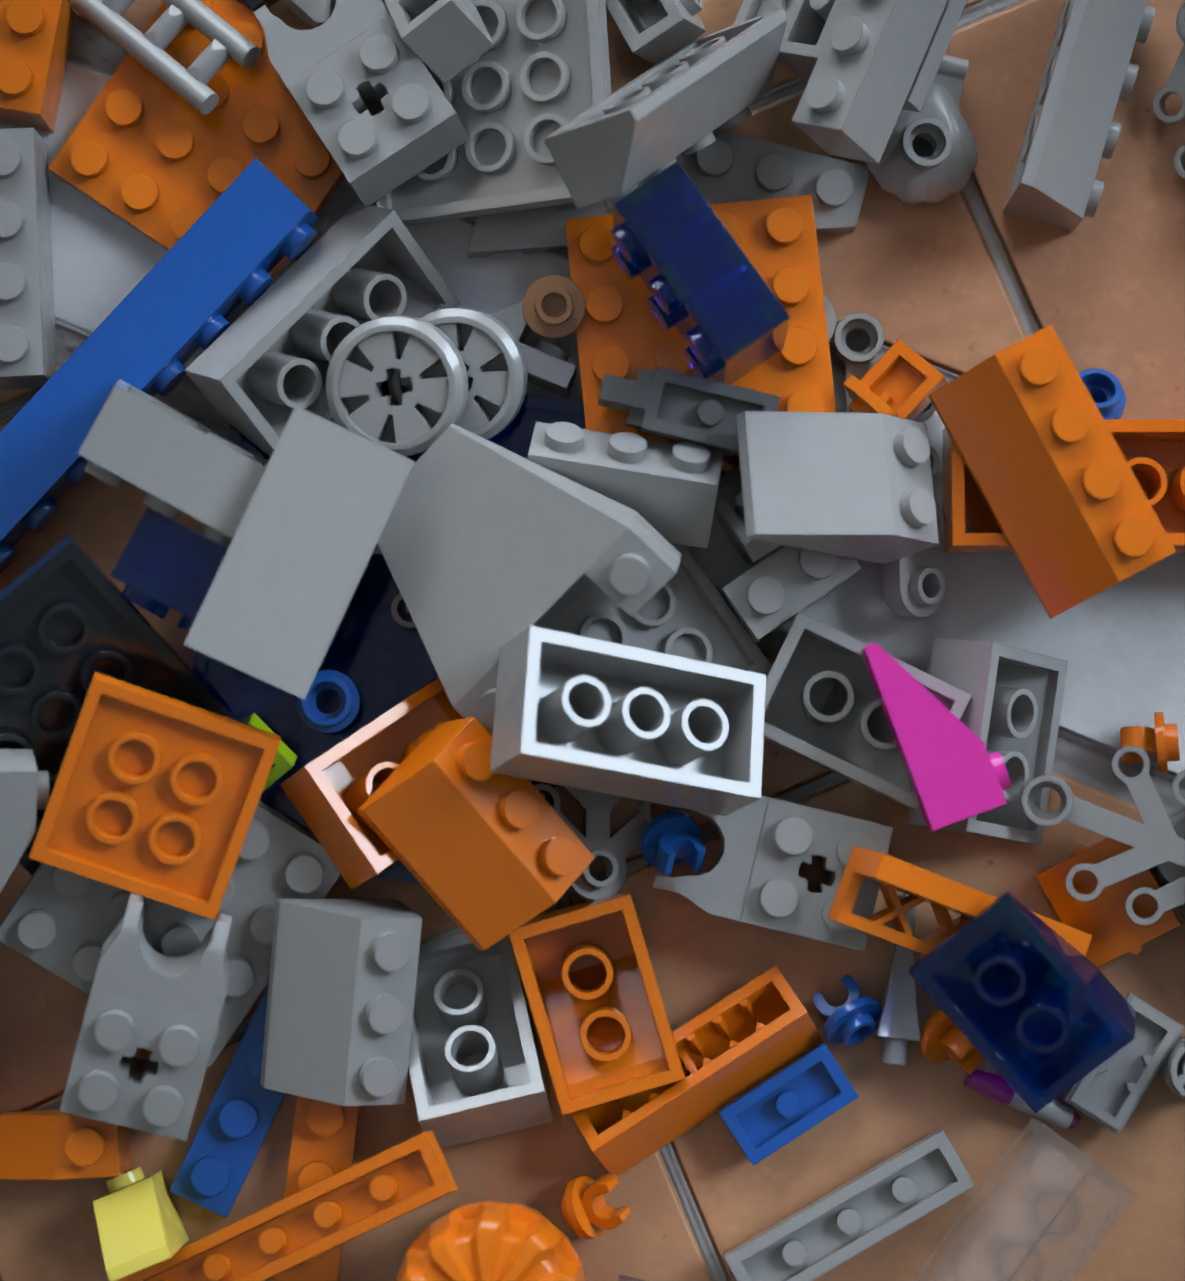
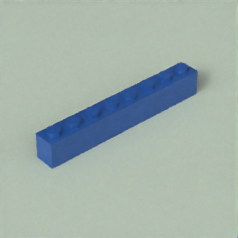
(147, 341)

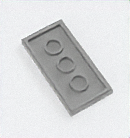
(299, 552)

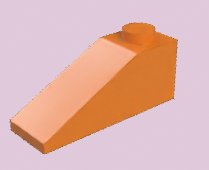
(61, 1146)

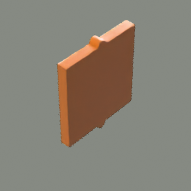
(1105, 915)

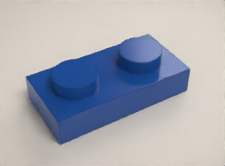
(787, 1103)

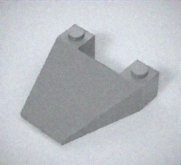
(491, 547)

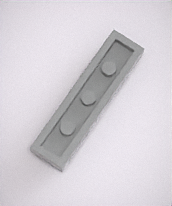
(854, 1214)

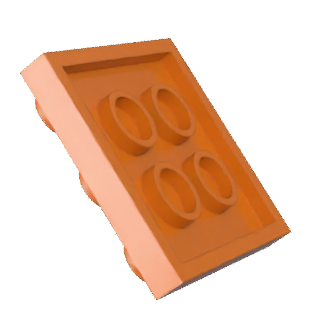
(155, 796)

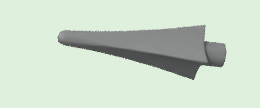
(899, 1007)

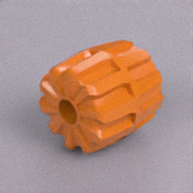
(491, 1244)

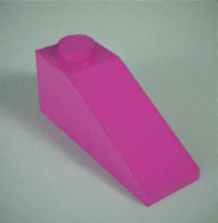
(940, 754)

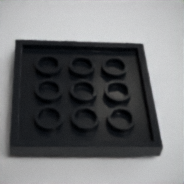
(55, 633)

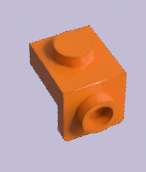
(895, 384)

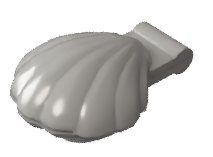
(933, 148)

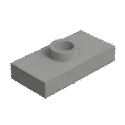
(1119, 1083)

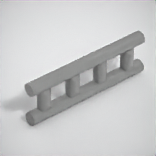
(150, 47)

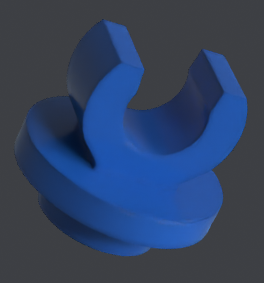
(672, 840)
(852, 1020)

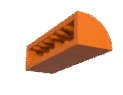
(721, 1058)

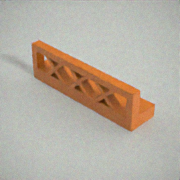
(920, 886)

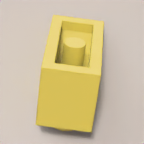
(137, 1223)

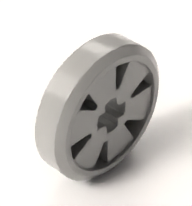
(367, 360)
(494, 364)

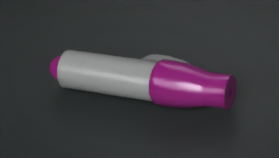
(999, 1091)

